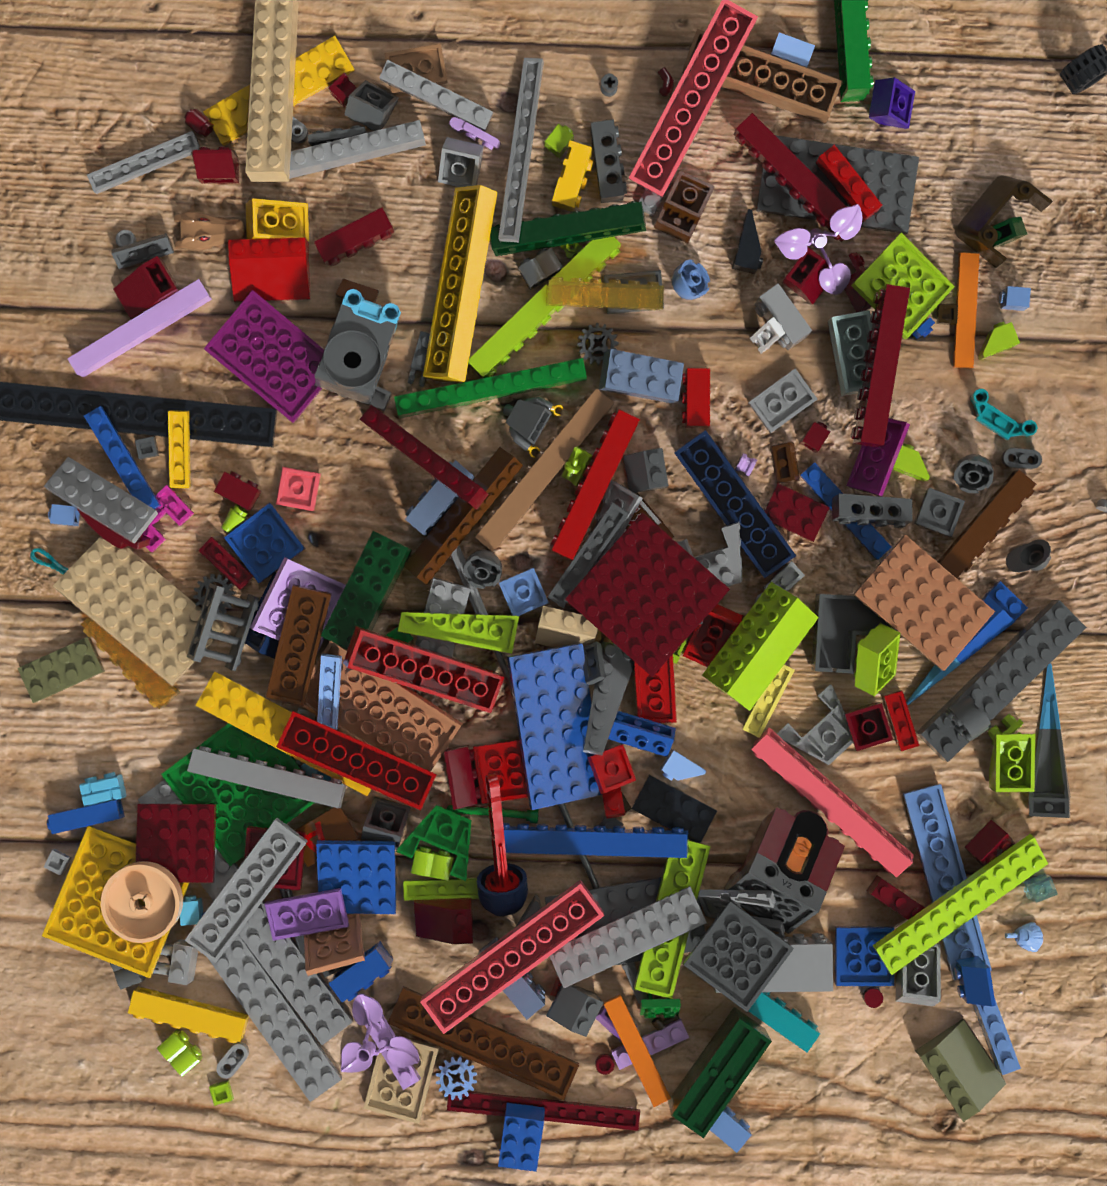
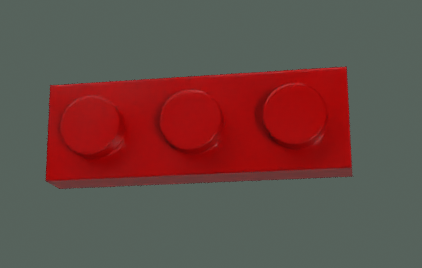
(901, 720)

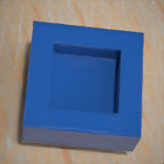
(924, 329)

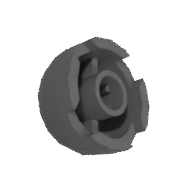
(973, 473)
(483, 569)

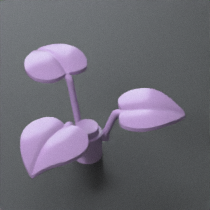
(794, 245)
(359, 1057)

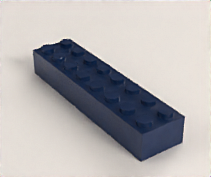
(735, 503)

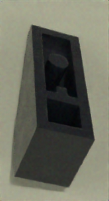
(749, 249)

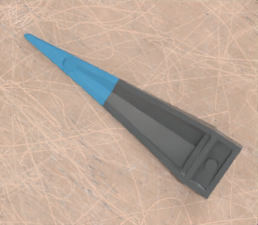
(1051, 788)

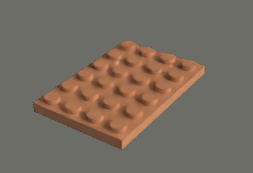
(924, 602)

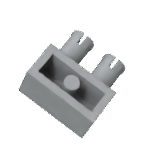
(182, 962)

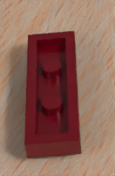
(226, 563)

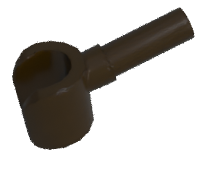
(659, 1024)

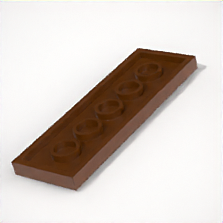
(298, 645)

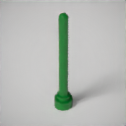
(529, 815)

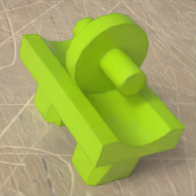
(576, 465)
(1011, 724)

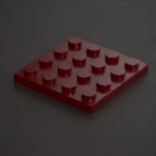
(178, 839)

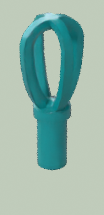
(54, 565)

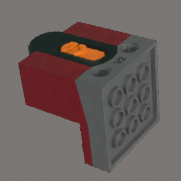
(793, 861)

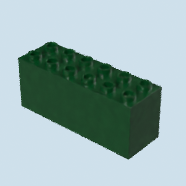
(367, 589)
(719, 1072)

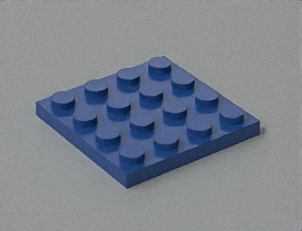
(362, 872)

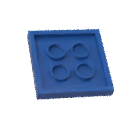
(264, 542)
(856, 958)

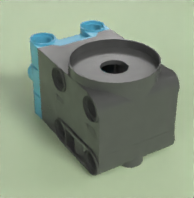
(357, 348)

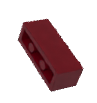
(894, 898)

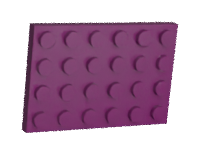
(269, 355)

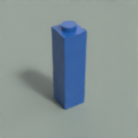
(85, 816)

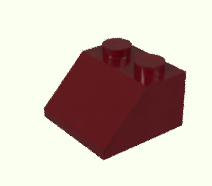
(868, 726)

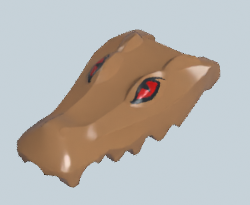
(205, 231)

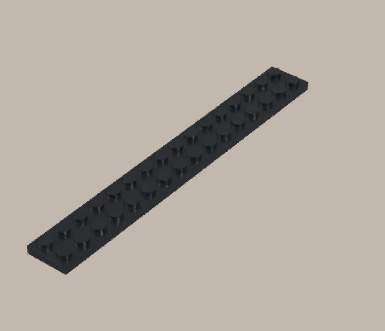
(137, 413)

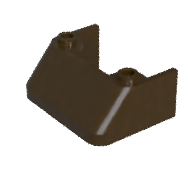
(976, 227)

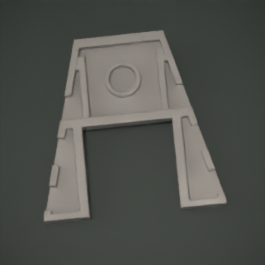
(715, 900)

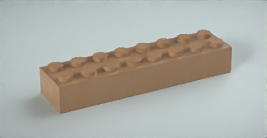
(779, 82)

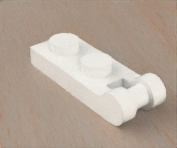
(767, 335)

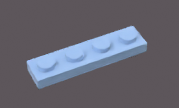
(329, 690)

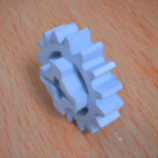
(450, 1087)

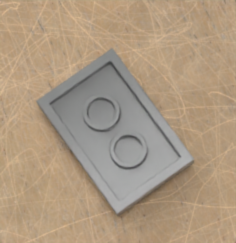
(782, 401)

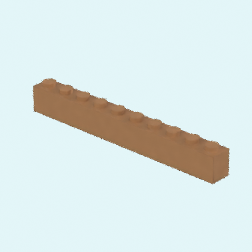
(544, 470)

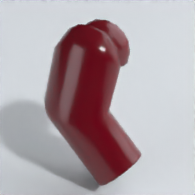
(668, 82)

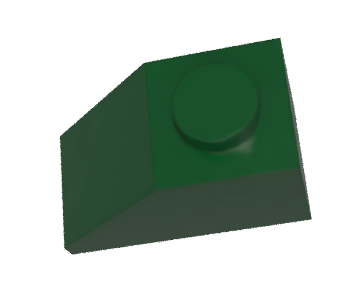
(1009, 231)

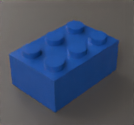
(361, 975)
(521, 1137)

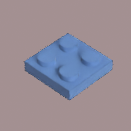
(523, 592)

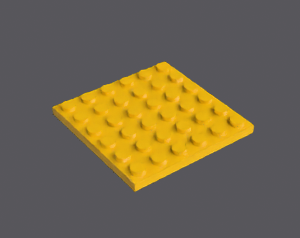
(78, 914)

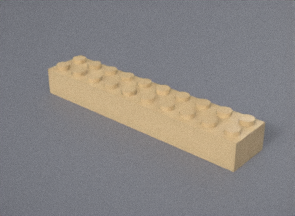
(272, 90)

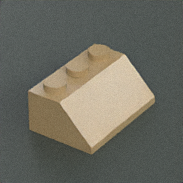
(564, 628)

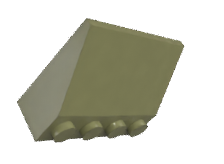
(961, 1069)

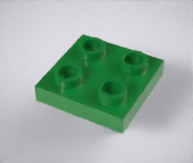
(653, 1007)

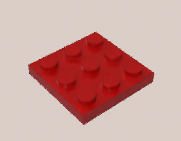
(505, 761)

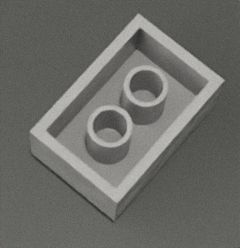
(778, 305)

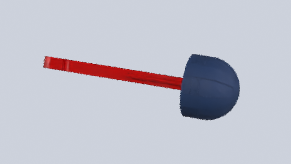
(502, 885)

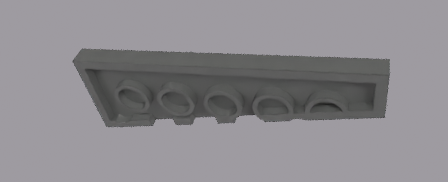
(607, 697)

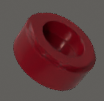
(873, 997)
(604, 1064)

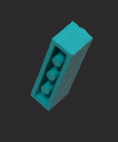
(785, 1021)

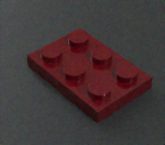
(796, 512)

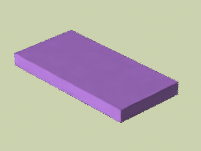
(306, 914)

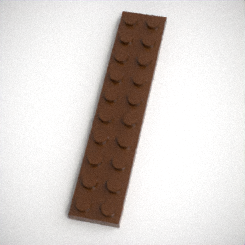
(488, 1046)

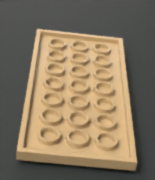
(135, 607)

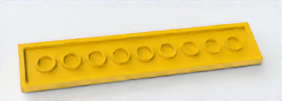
(254, 716)

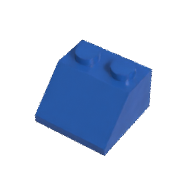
(974, 981)

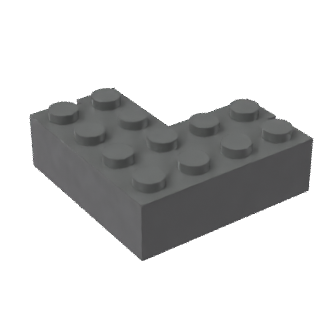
(836, 631)

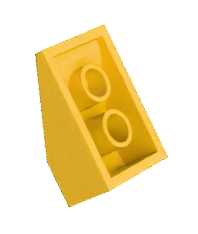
(276, 219)

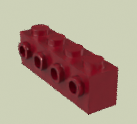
(354, 237)

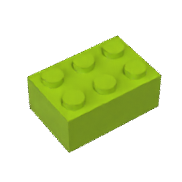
(877, 659)

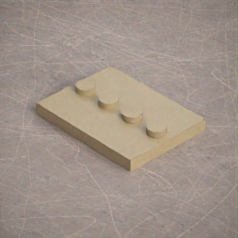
(386, 1093)

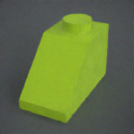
(999, 340)
(911, 464)

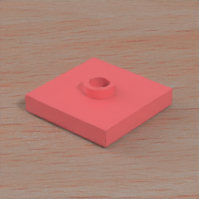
(298, 489)

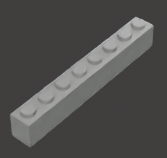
(356, 149)
(267, 778)

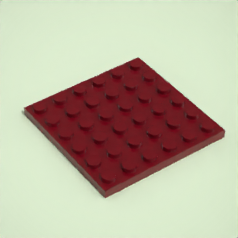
(647, 594)

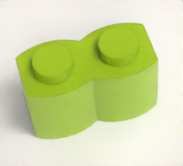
(432, 863)
(180, 1052)

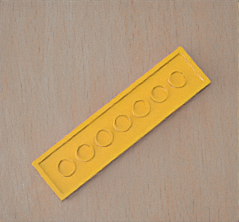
(313, 72)

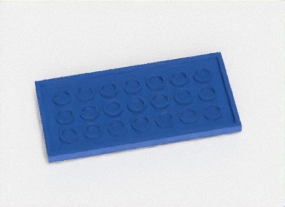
(552, 724)

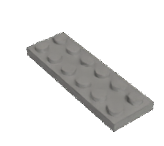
(101, 500)

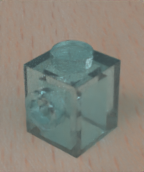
(1040, 888)

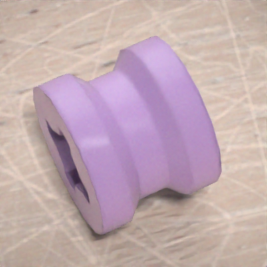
(746, 464)

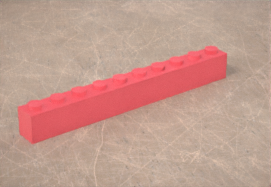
(832, 802)

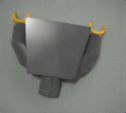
(528, 420)

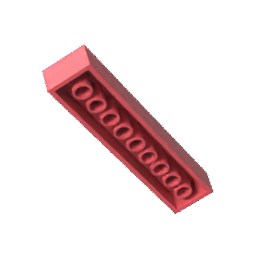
(693, 97)
(512, 956)

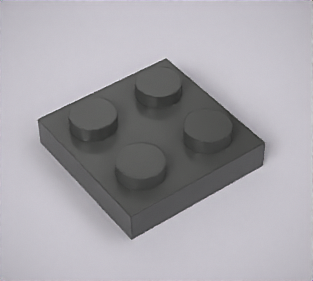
(939, 512)

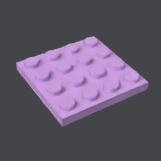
(273, 609)

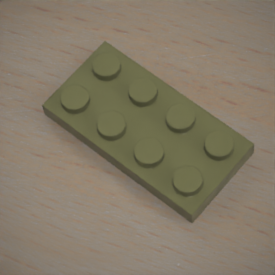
(61, 669)

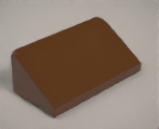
(368, 293)
(785, 462)

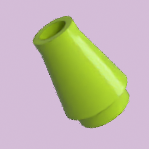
(234, 517)

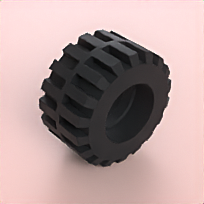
(1085, 69)

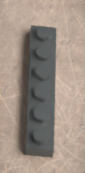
(588, 554)

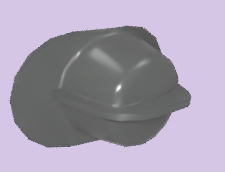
(1030, 556)

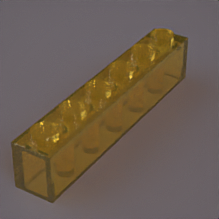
(604, 295)
(146, 680)

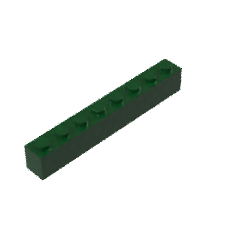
(573, 228)

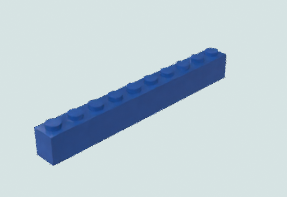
(596, 841)

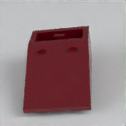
(146, 287)

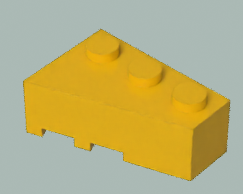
(573, 177)

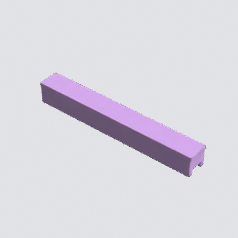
(139, 328)

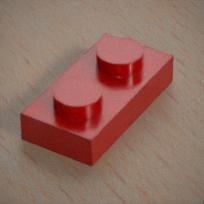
(613, 803)

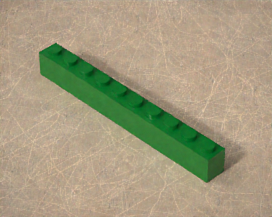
(490, 388)

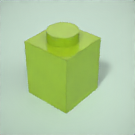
(559, 140)

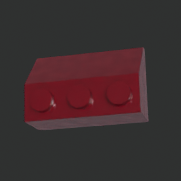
(461, 776)

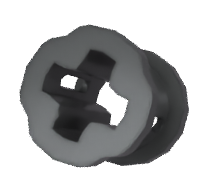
(609, 78)

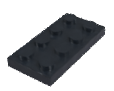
(674, 808)

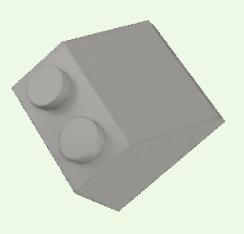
(460, 163)

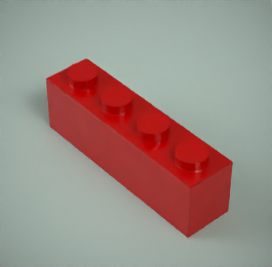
(848, 182)

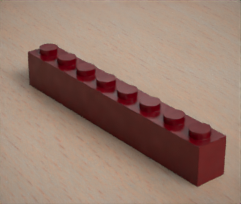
(788, 170)
(424, 457)

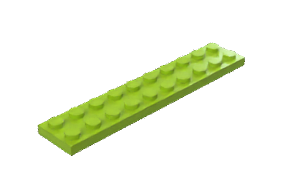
(960, 904)

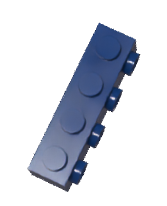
(642, 734)

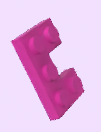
(174, 507)

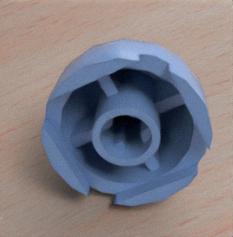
(690, 280)

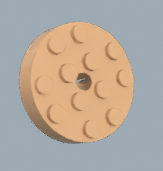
(122, 907)

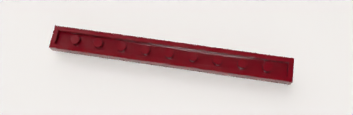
(554, 1110)

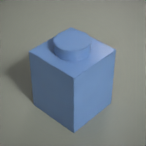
(1015, 298)
(64, 515)

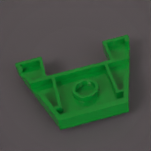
(445, 831)

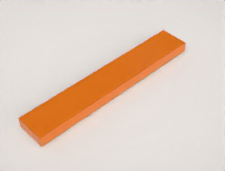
(967, 308)
(637, 1050)

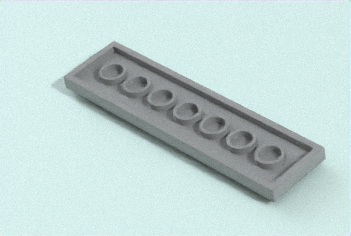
(246, 890)
(627, 937)

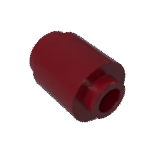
(198, 122)

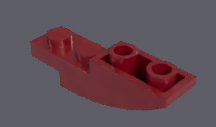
(113, 537)

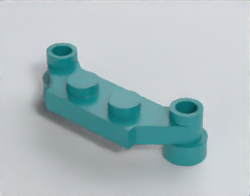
(998, 421)

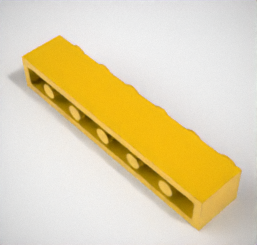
(188, 1014)

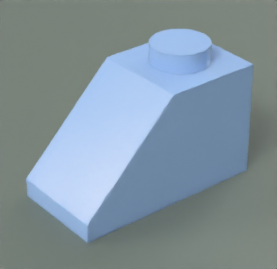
(680, 767)

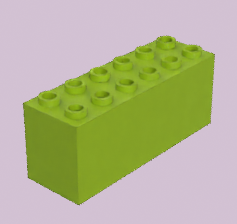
(760, 645)

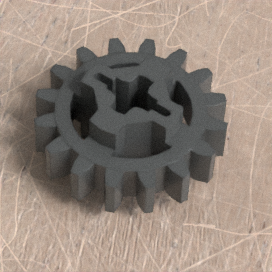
(606, 334)
(227, 590)

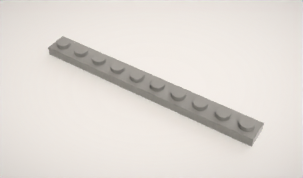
(521, 150)

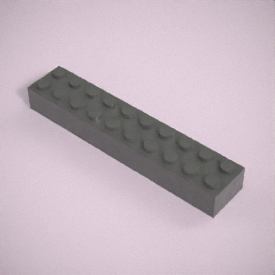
(1006, 674)

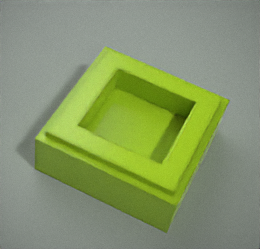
(221, 1092)

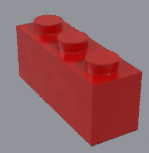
(696, 398)

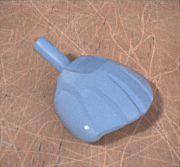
(1027, 936)

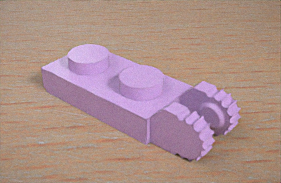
(474, 133)

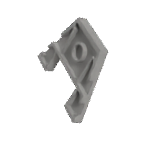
(724, 562)
(828, 737)

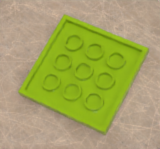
(907, 267)

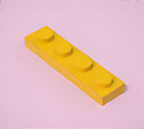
(179, 449)

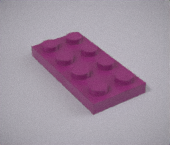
(876, 463)

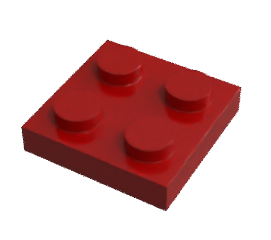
(612, 769)

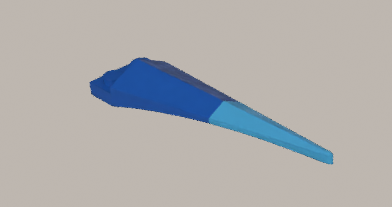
(1007, 611)

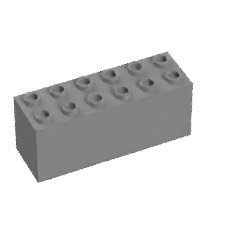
(806, 968)

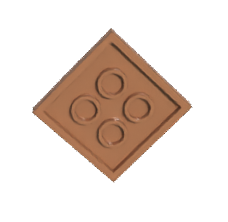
(334, 947)

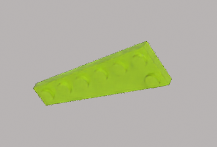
(480, 631)

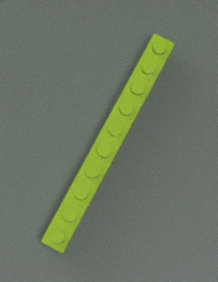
(535, 312)

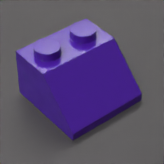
(891, 103)

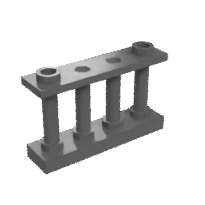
(204, 627)

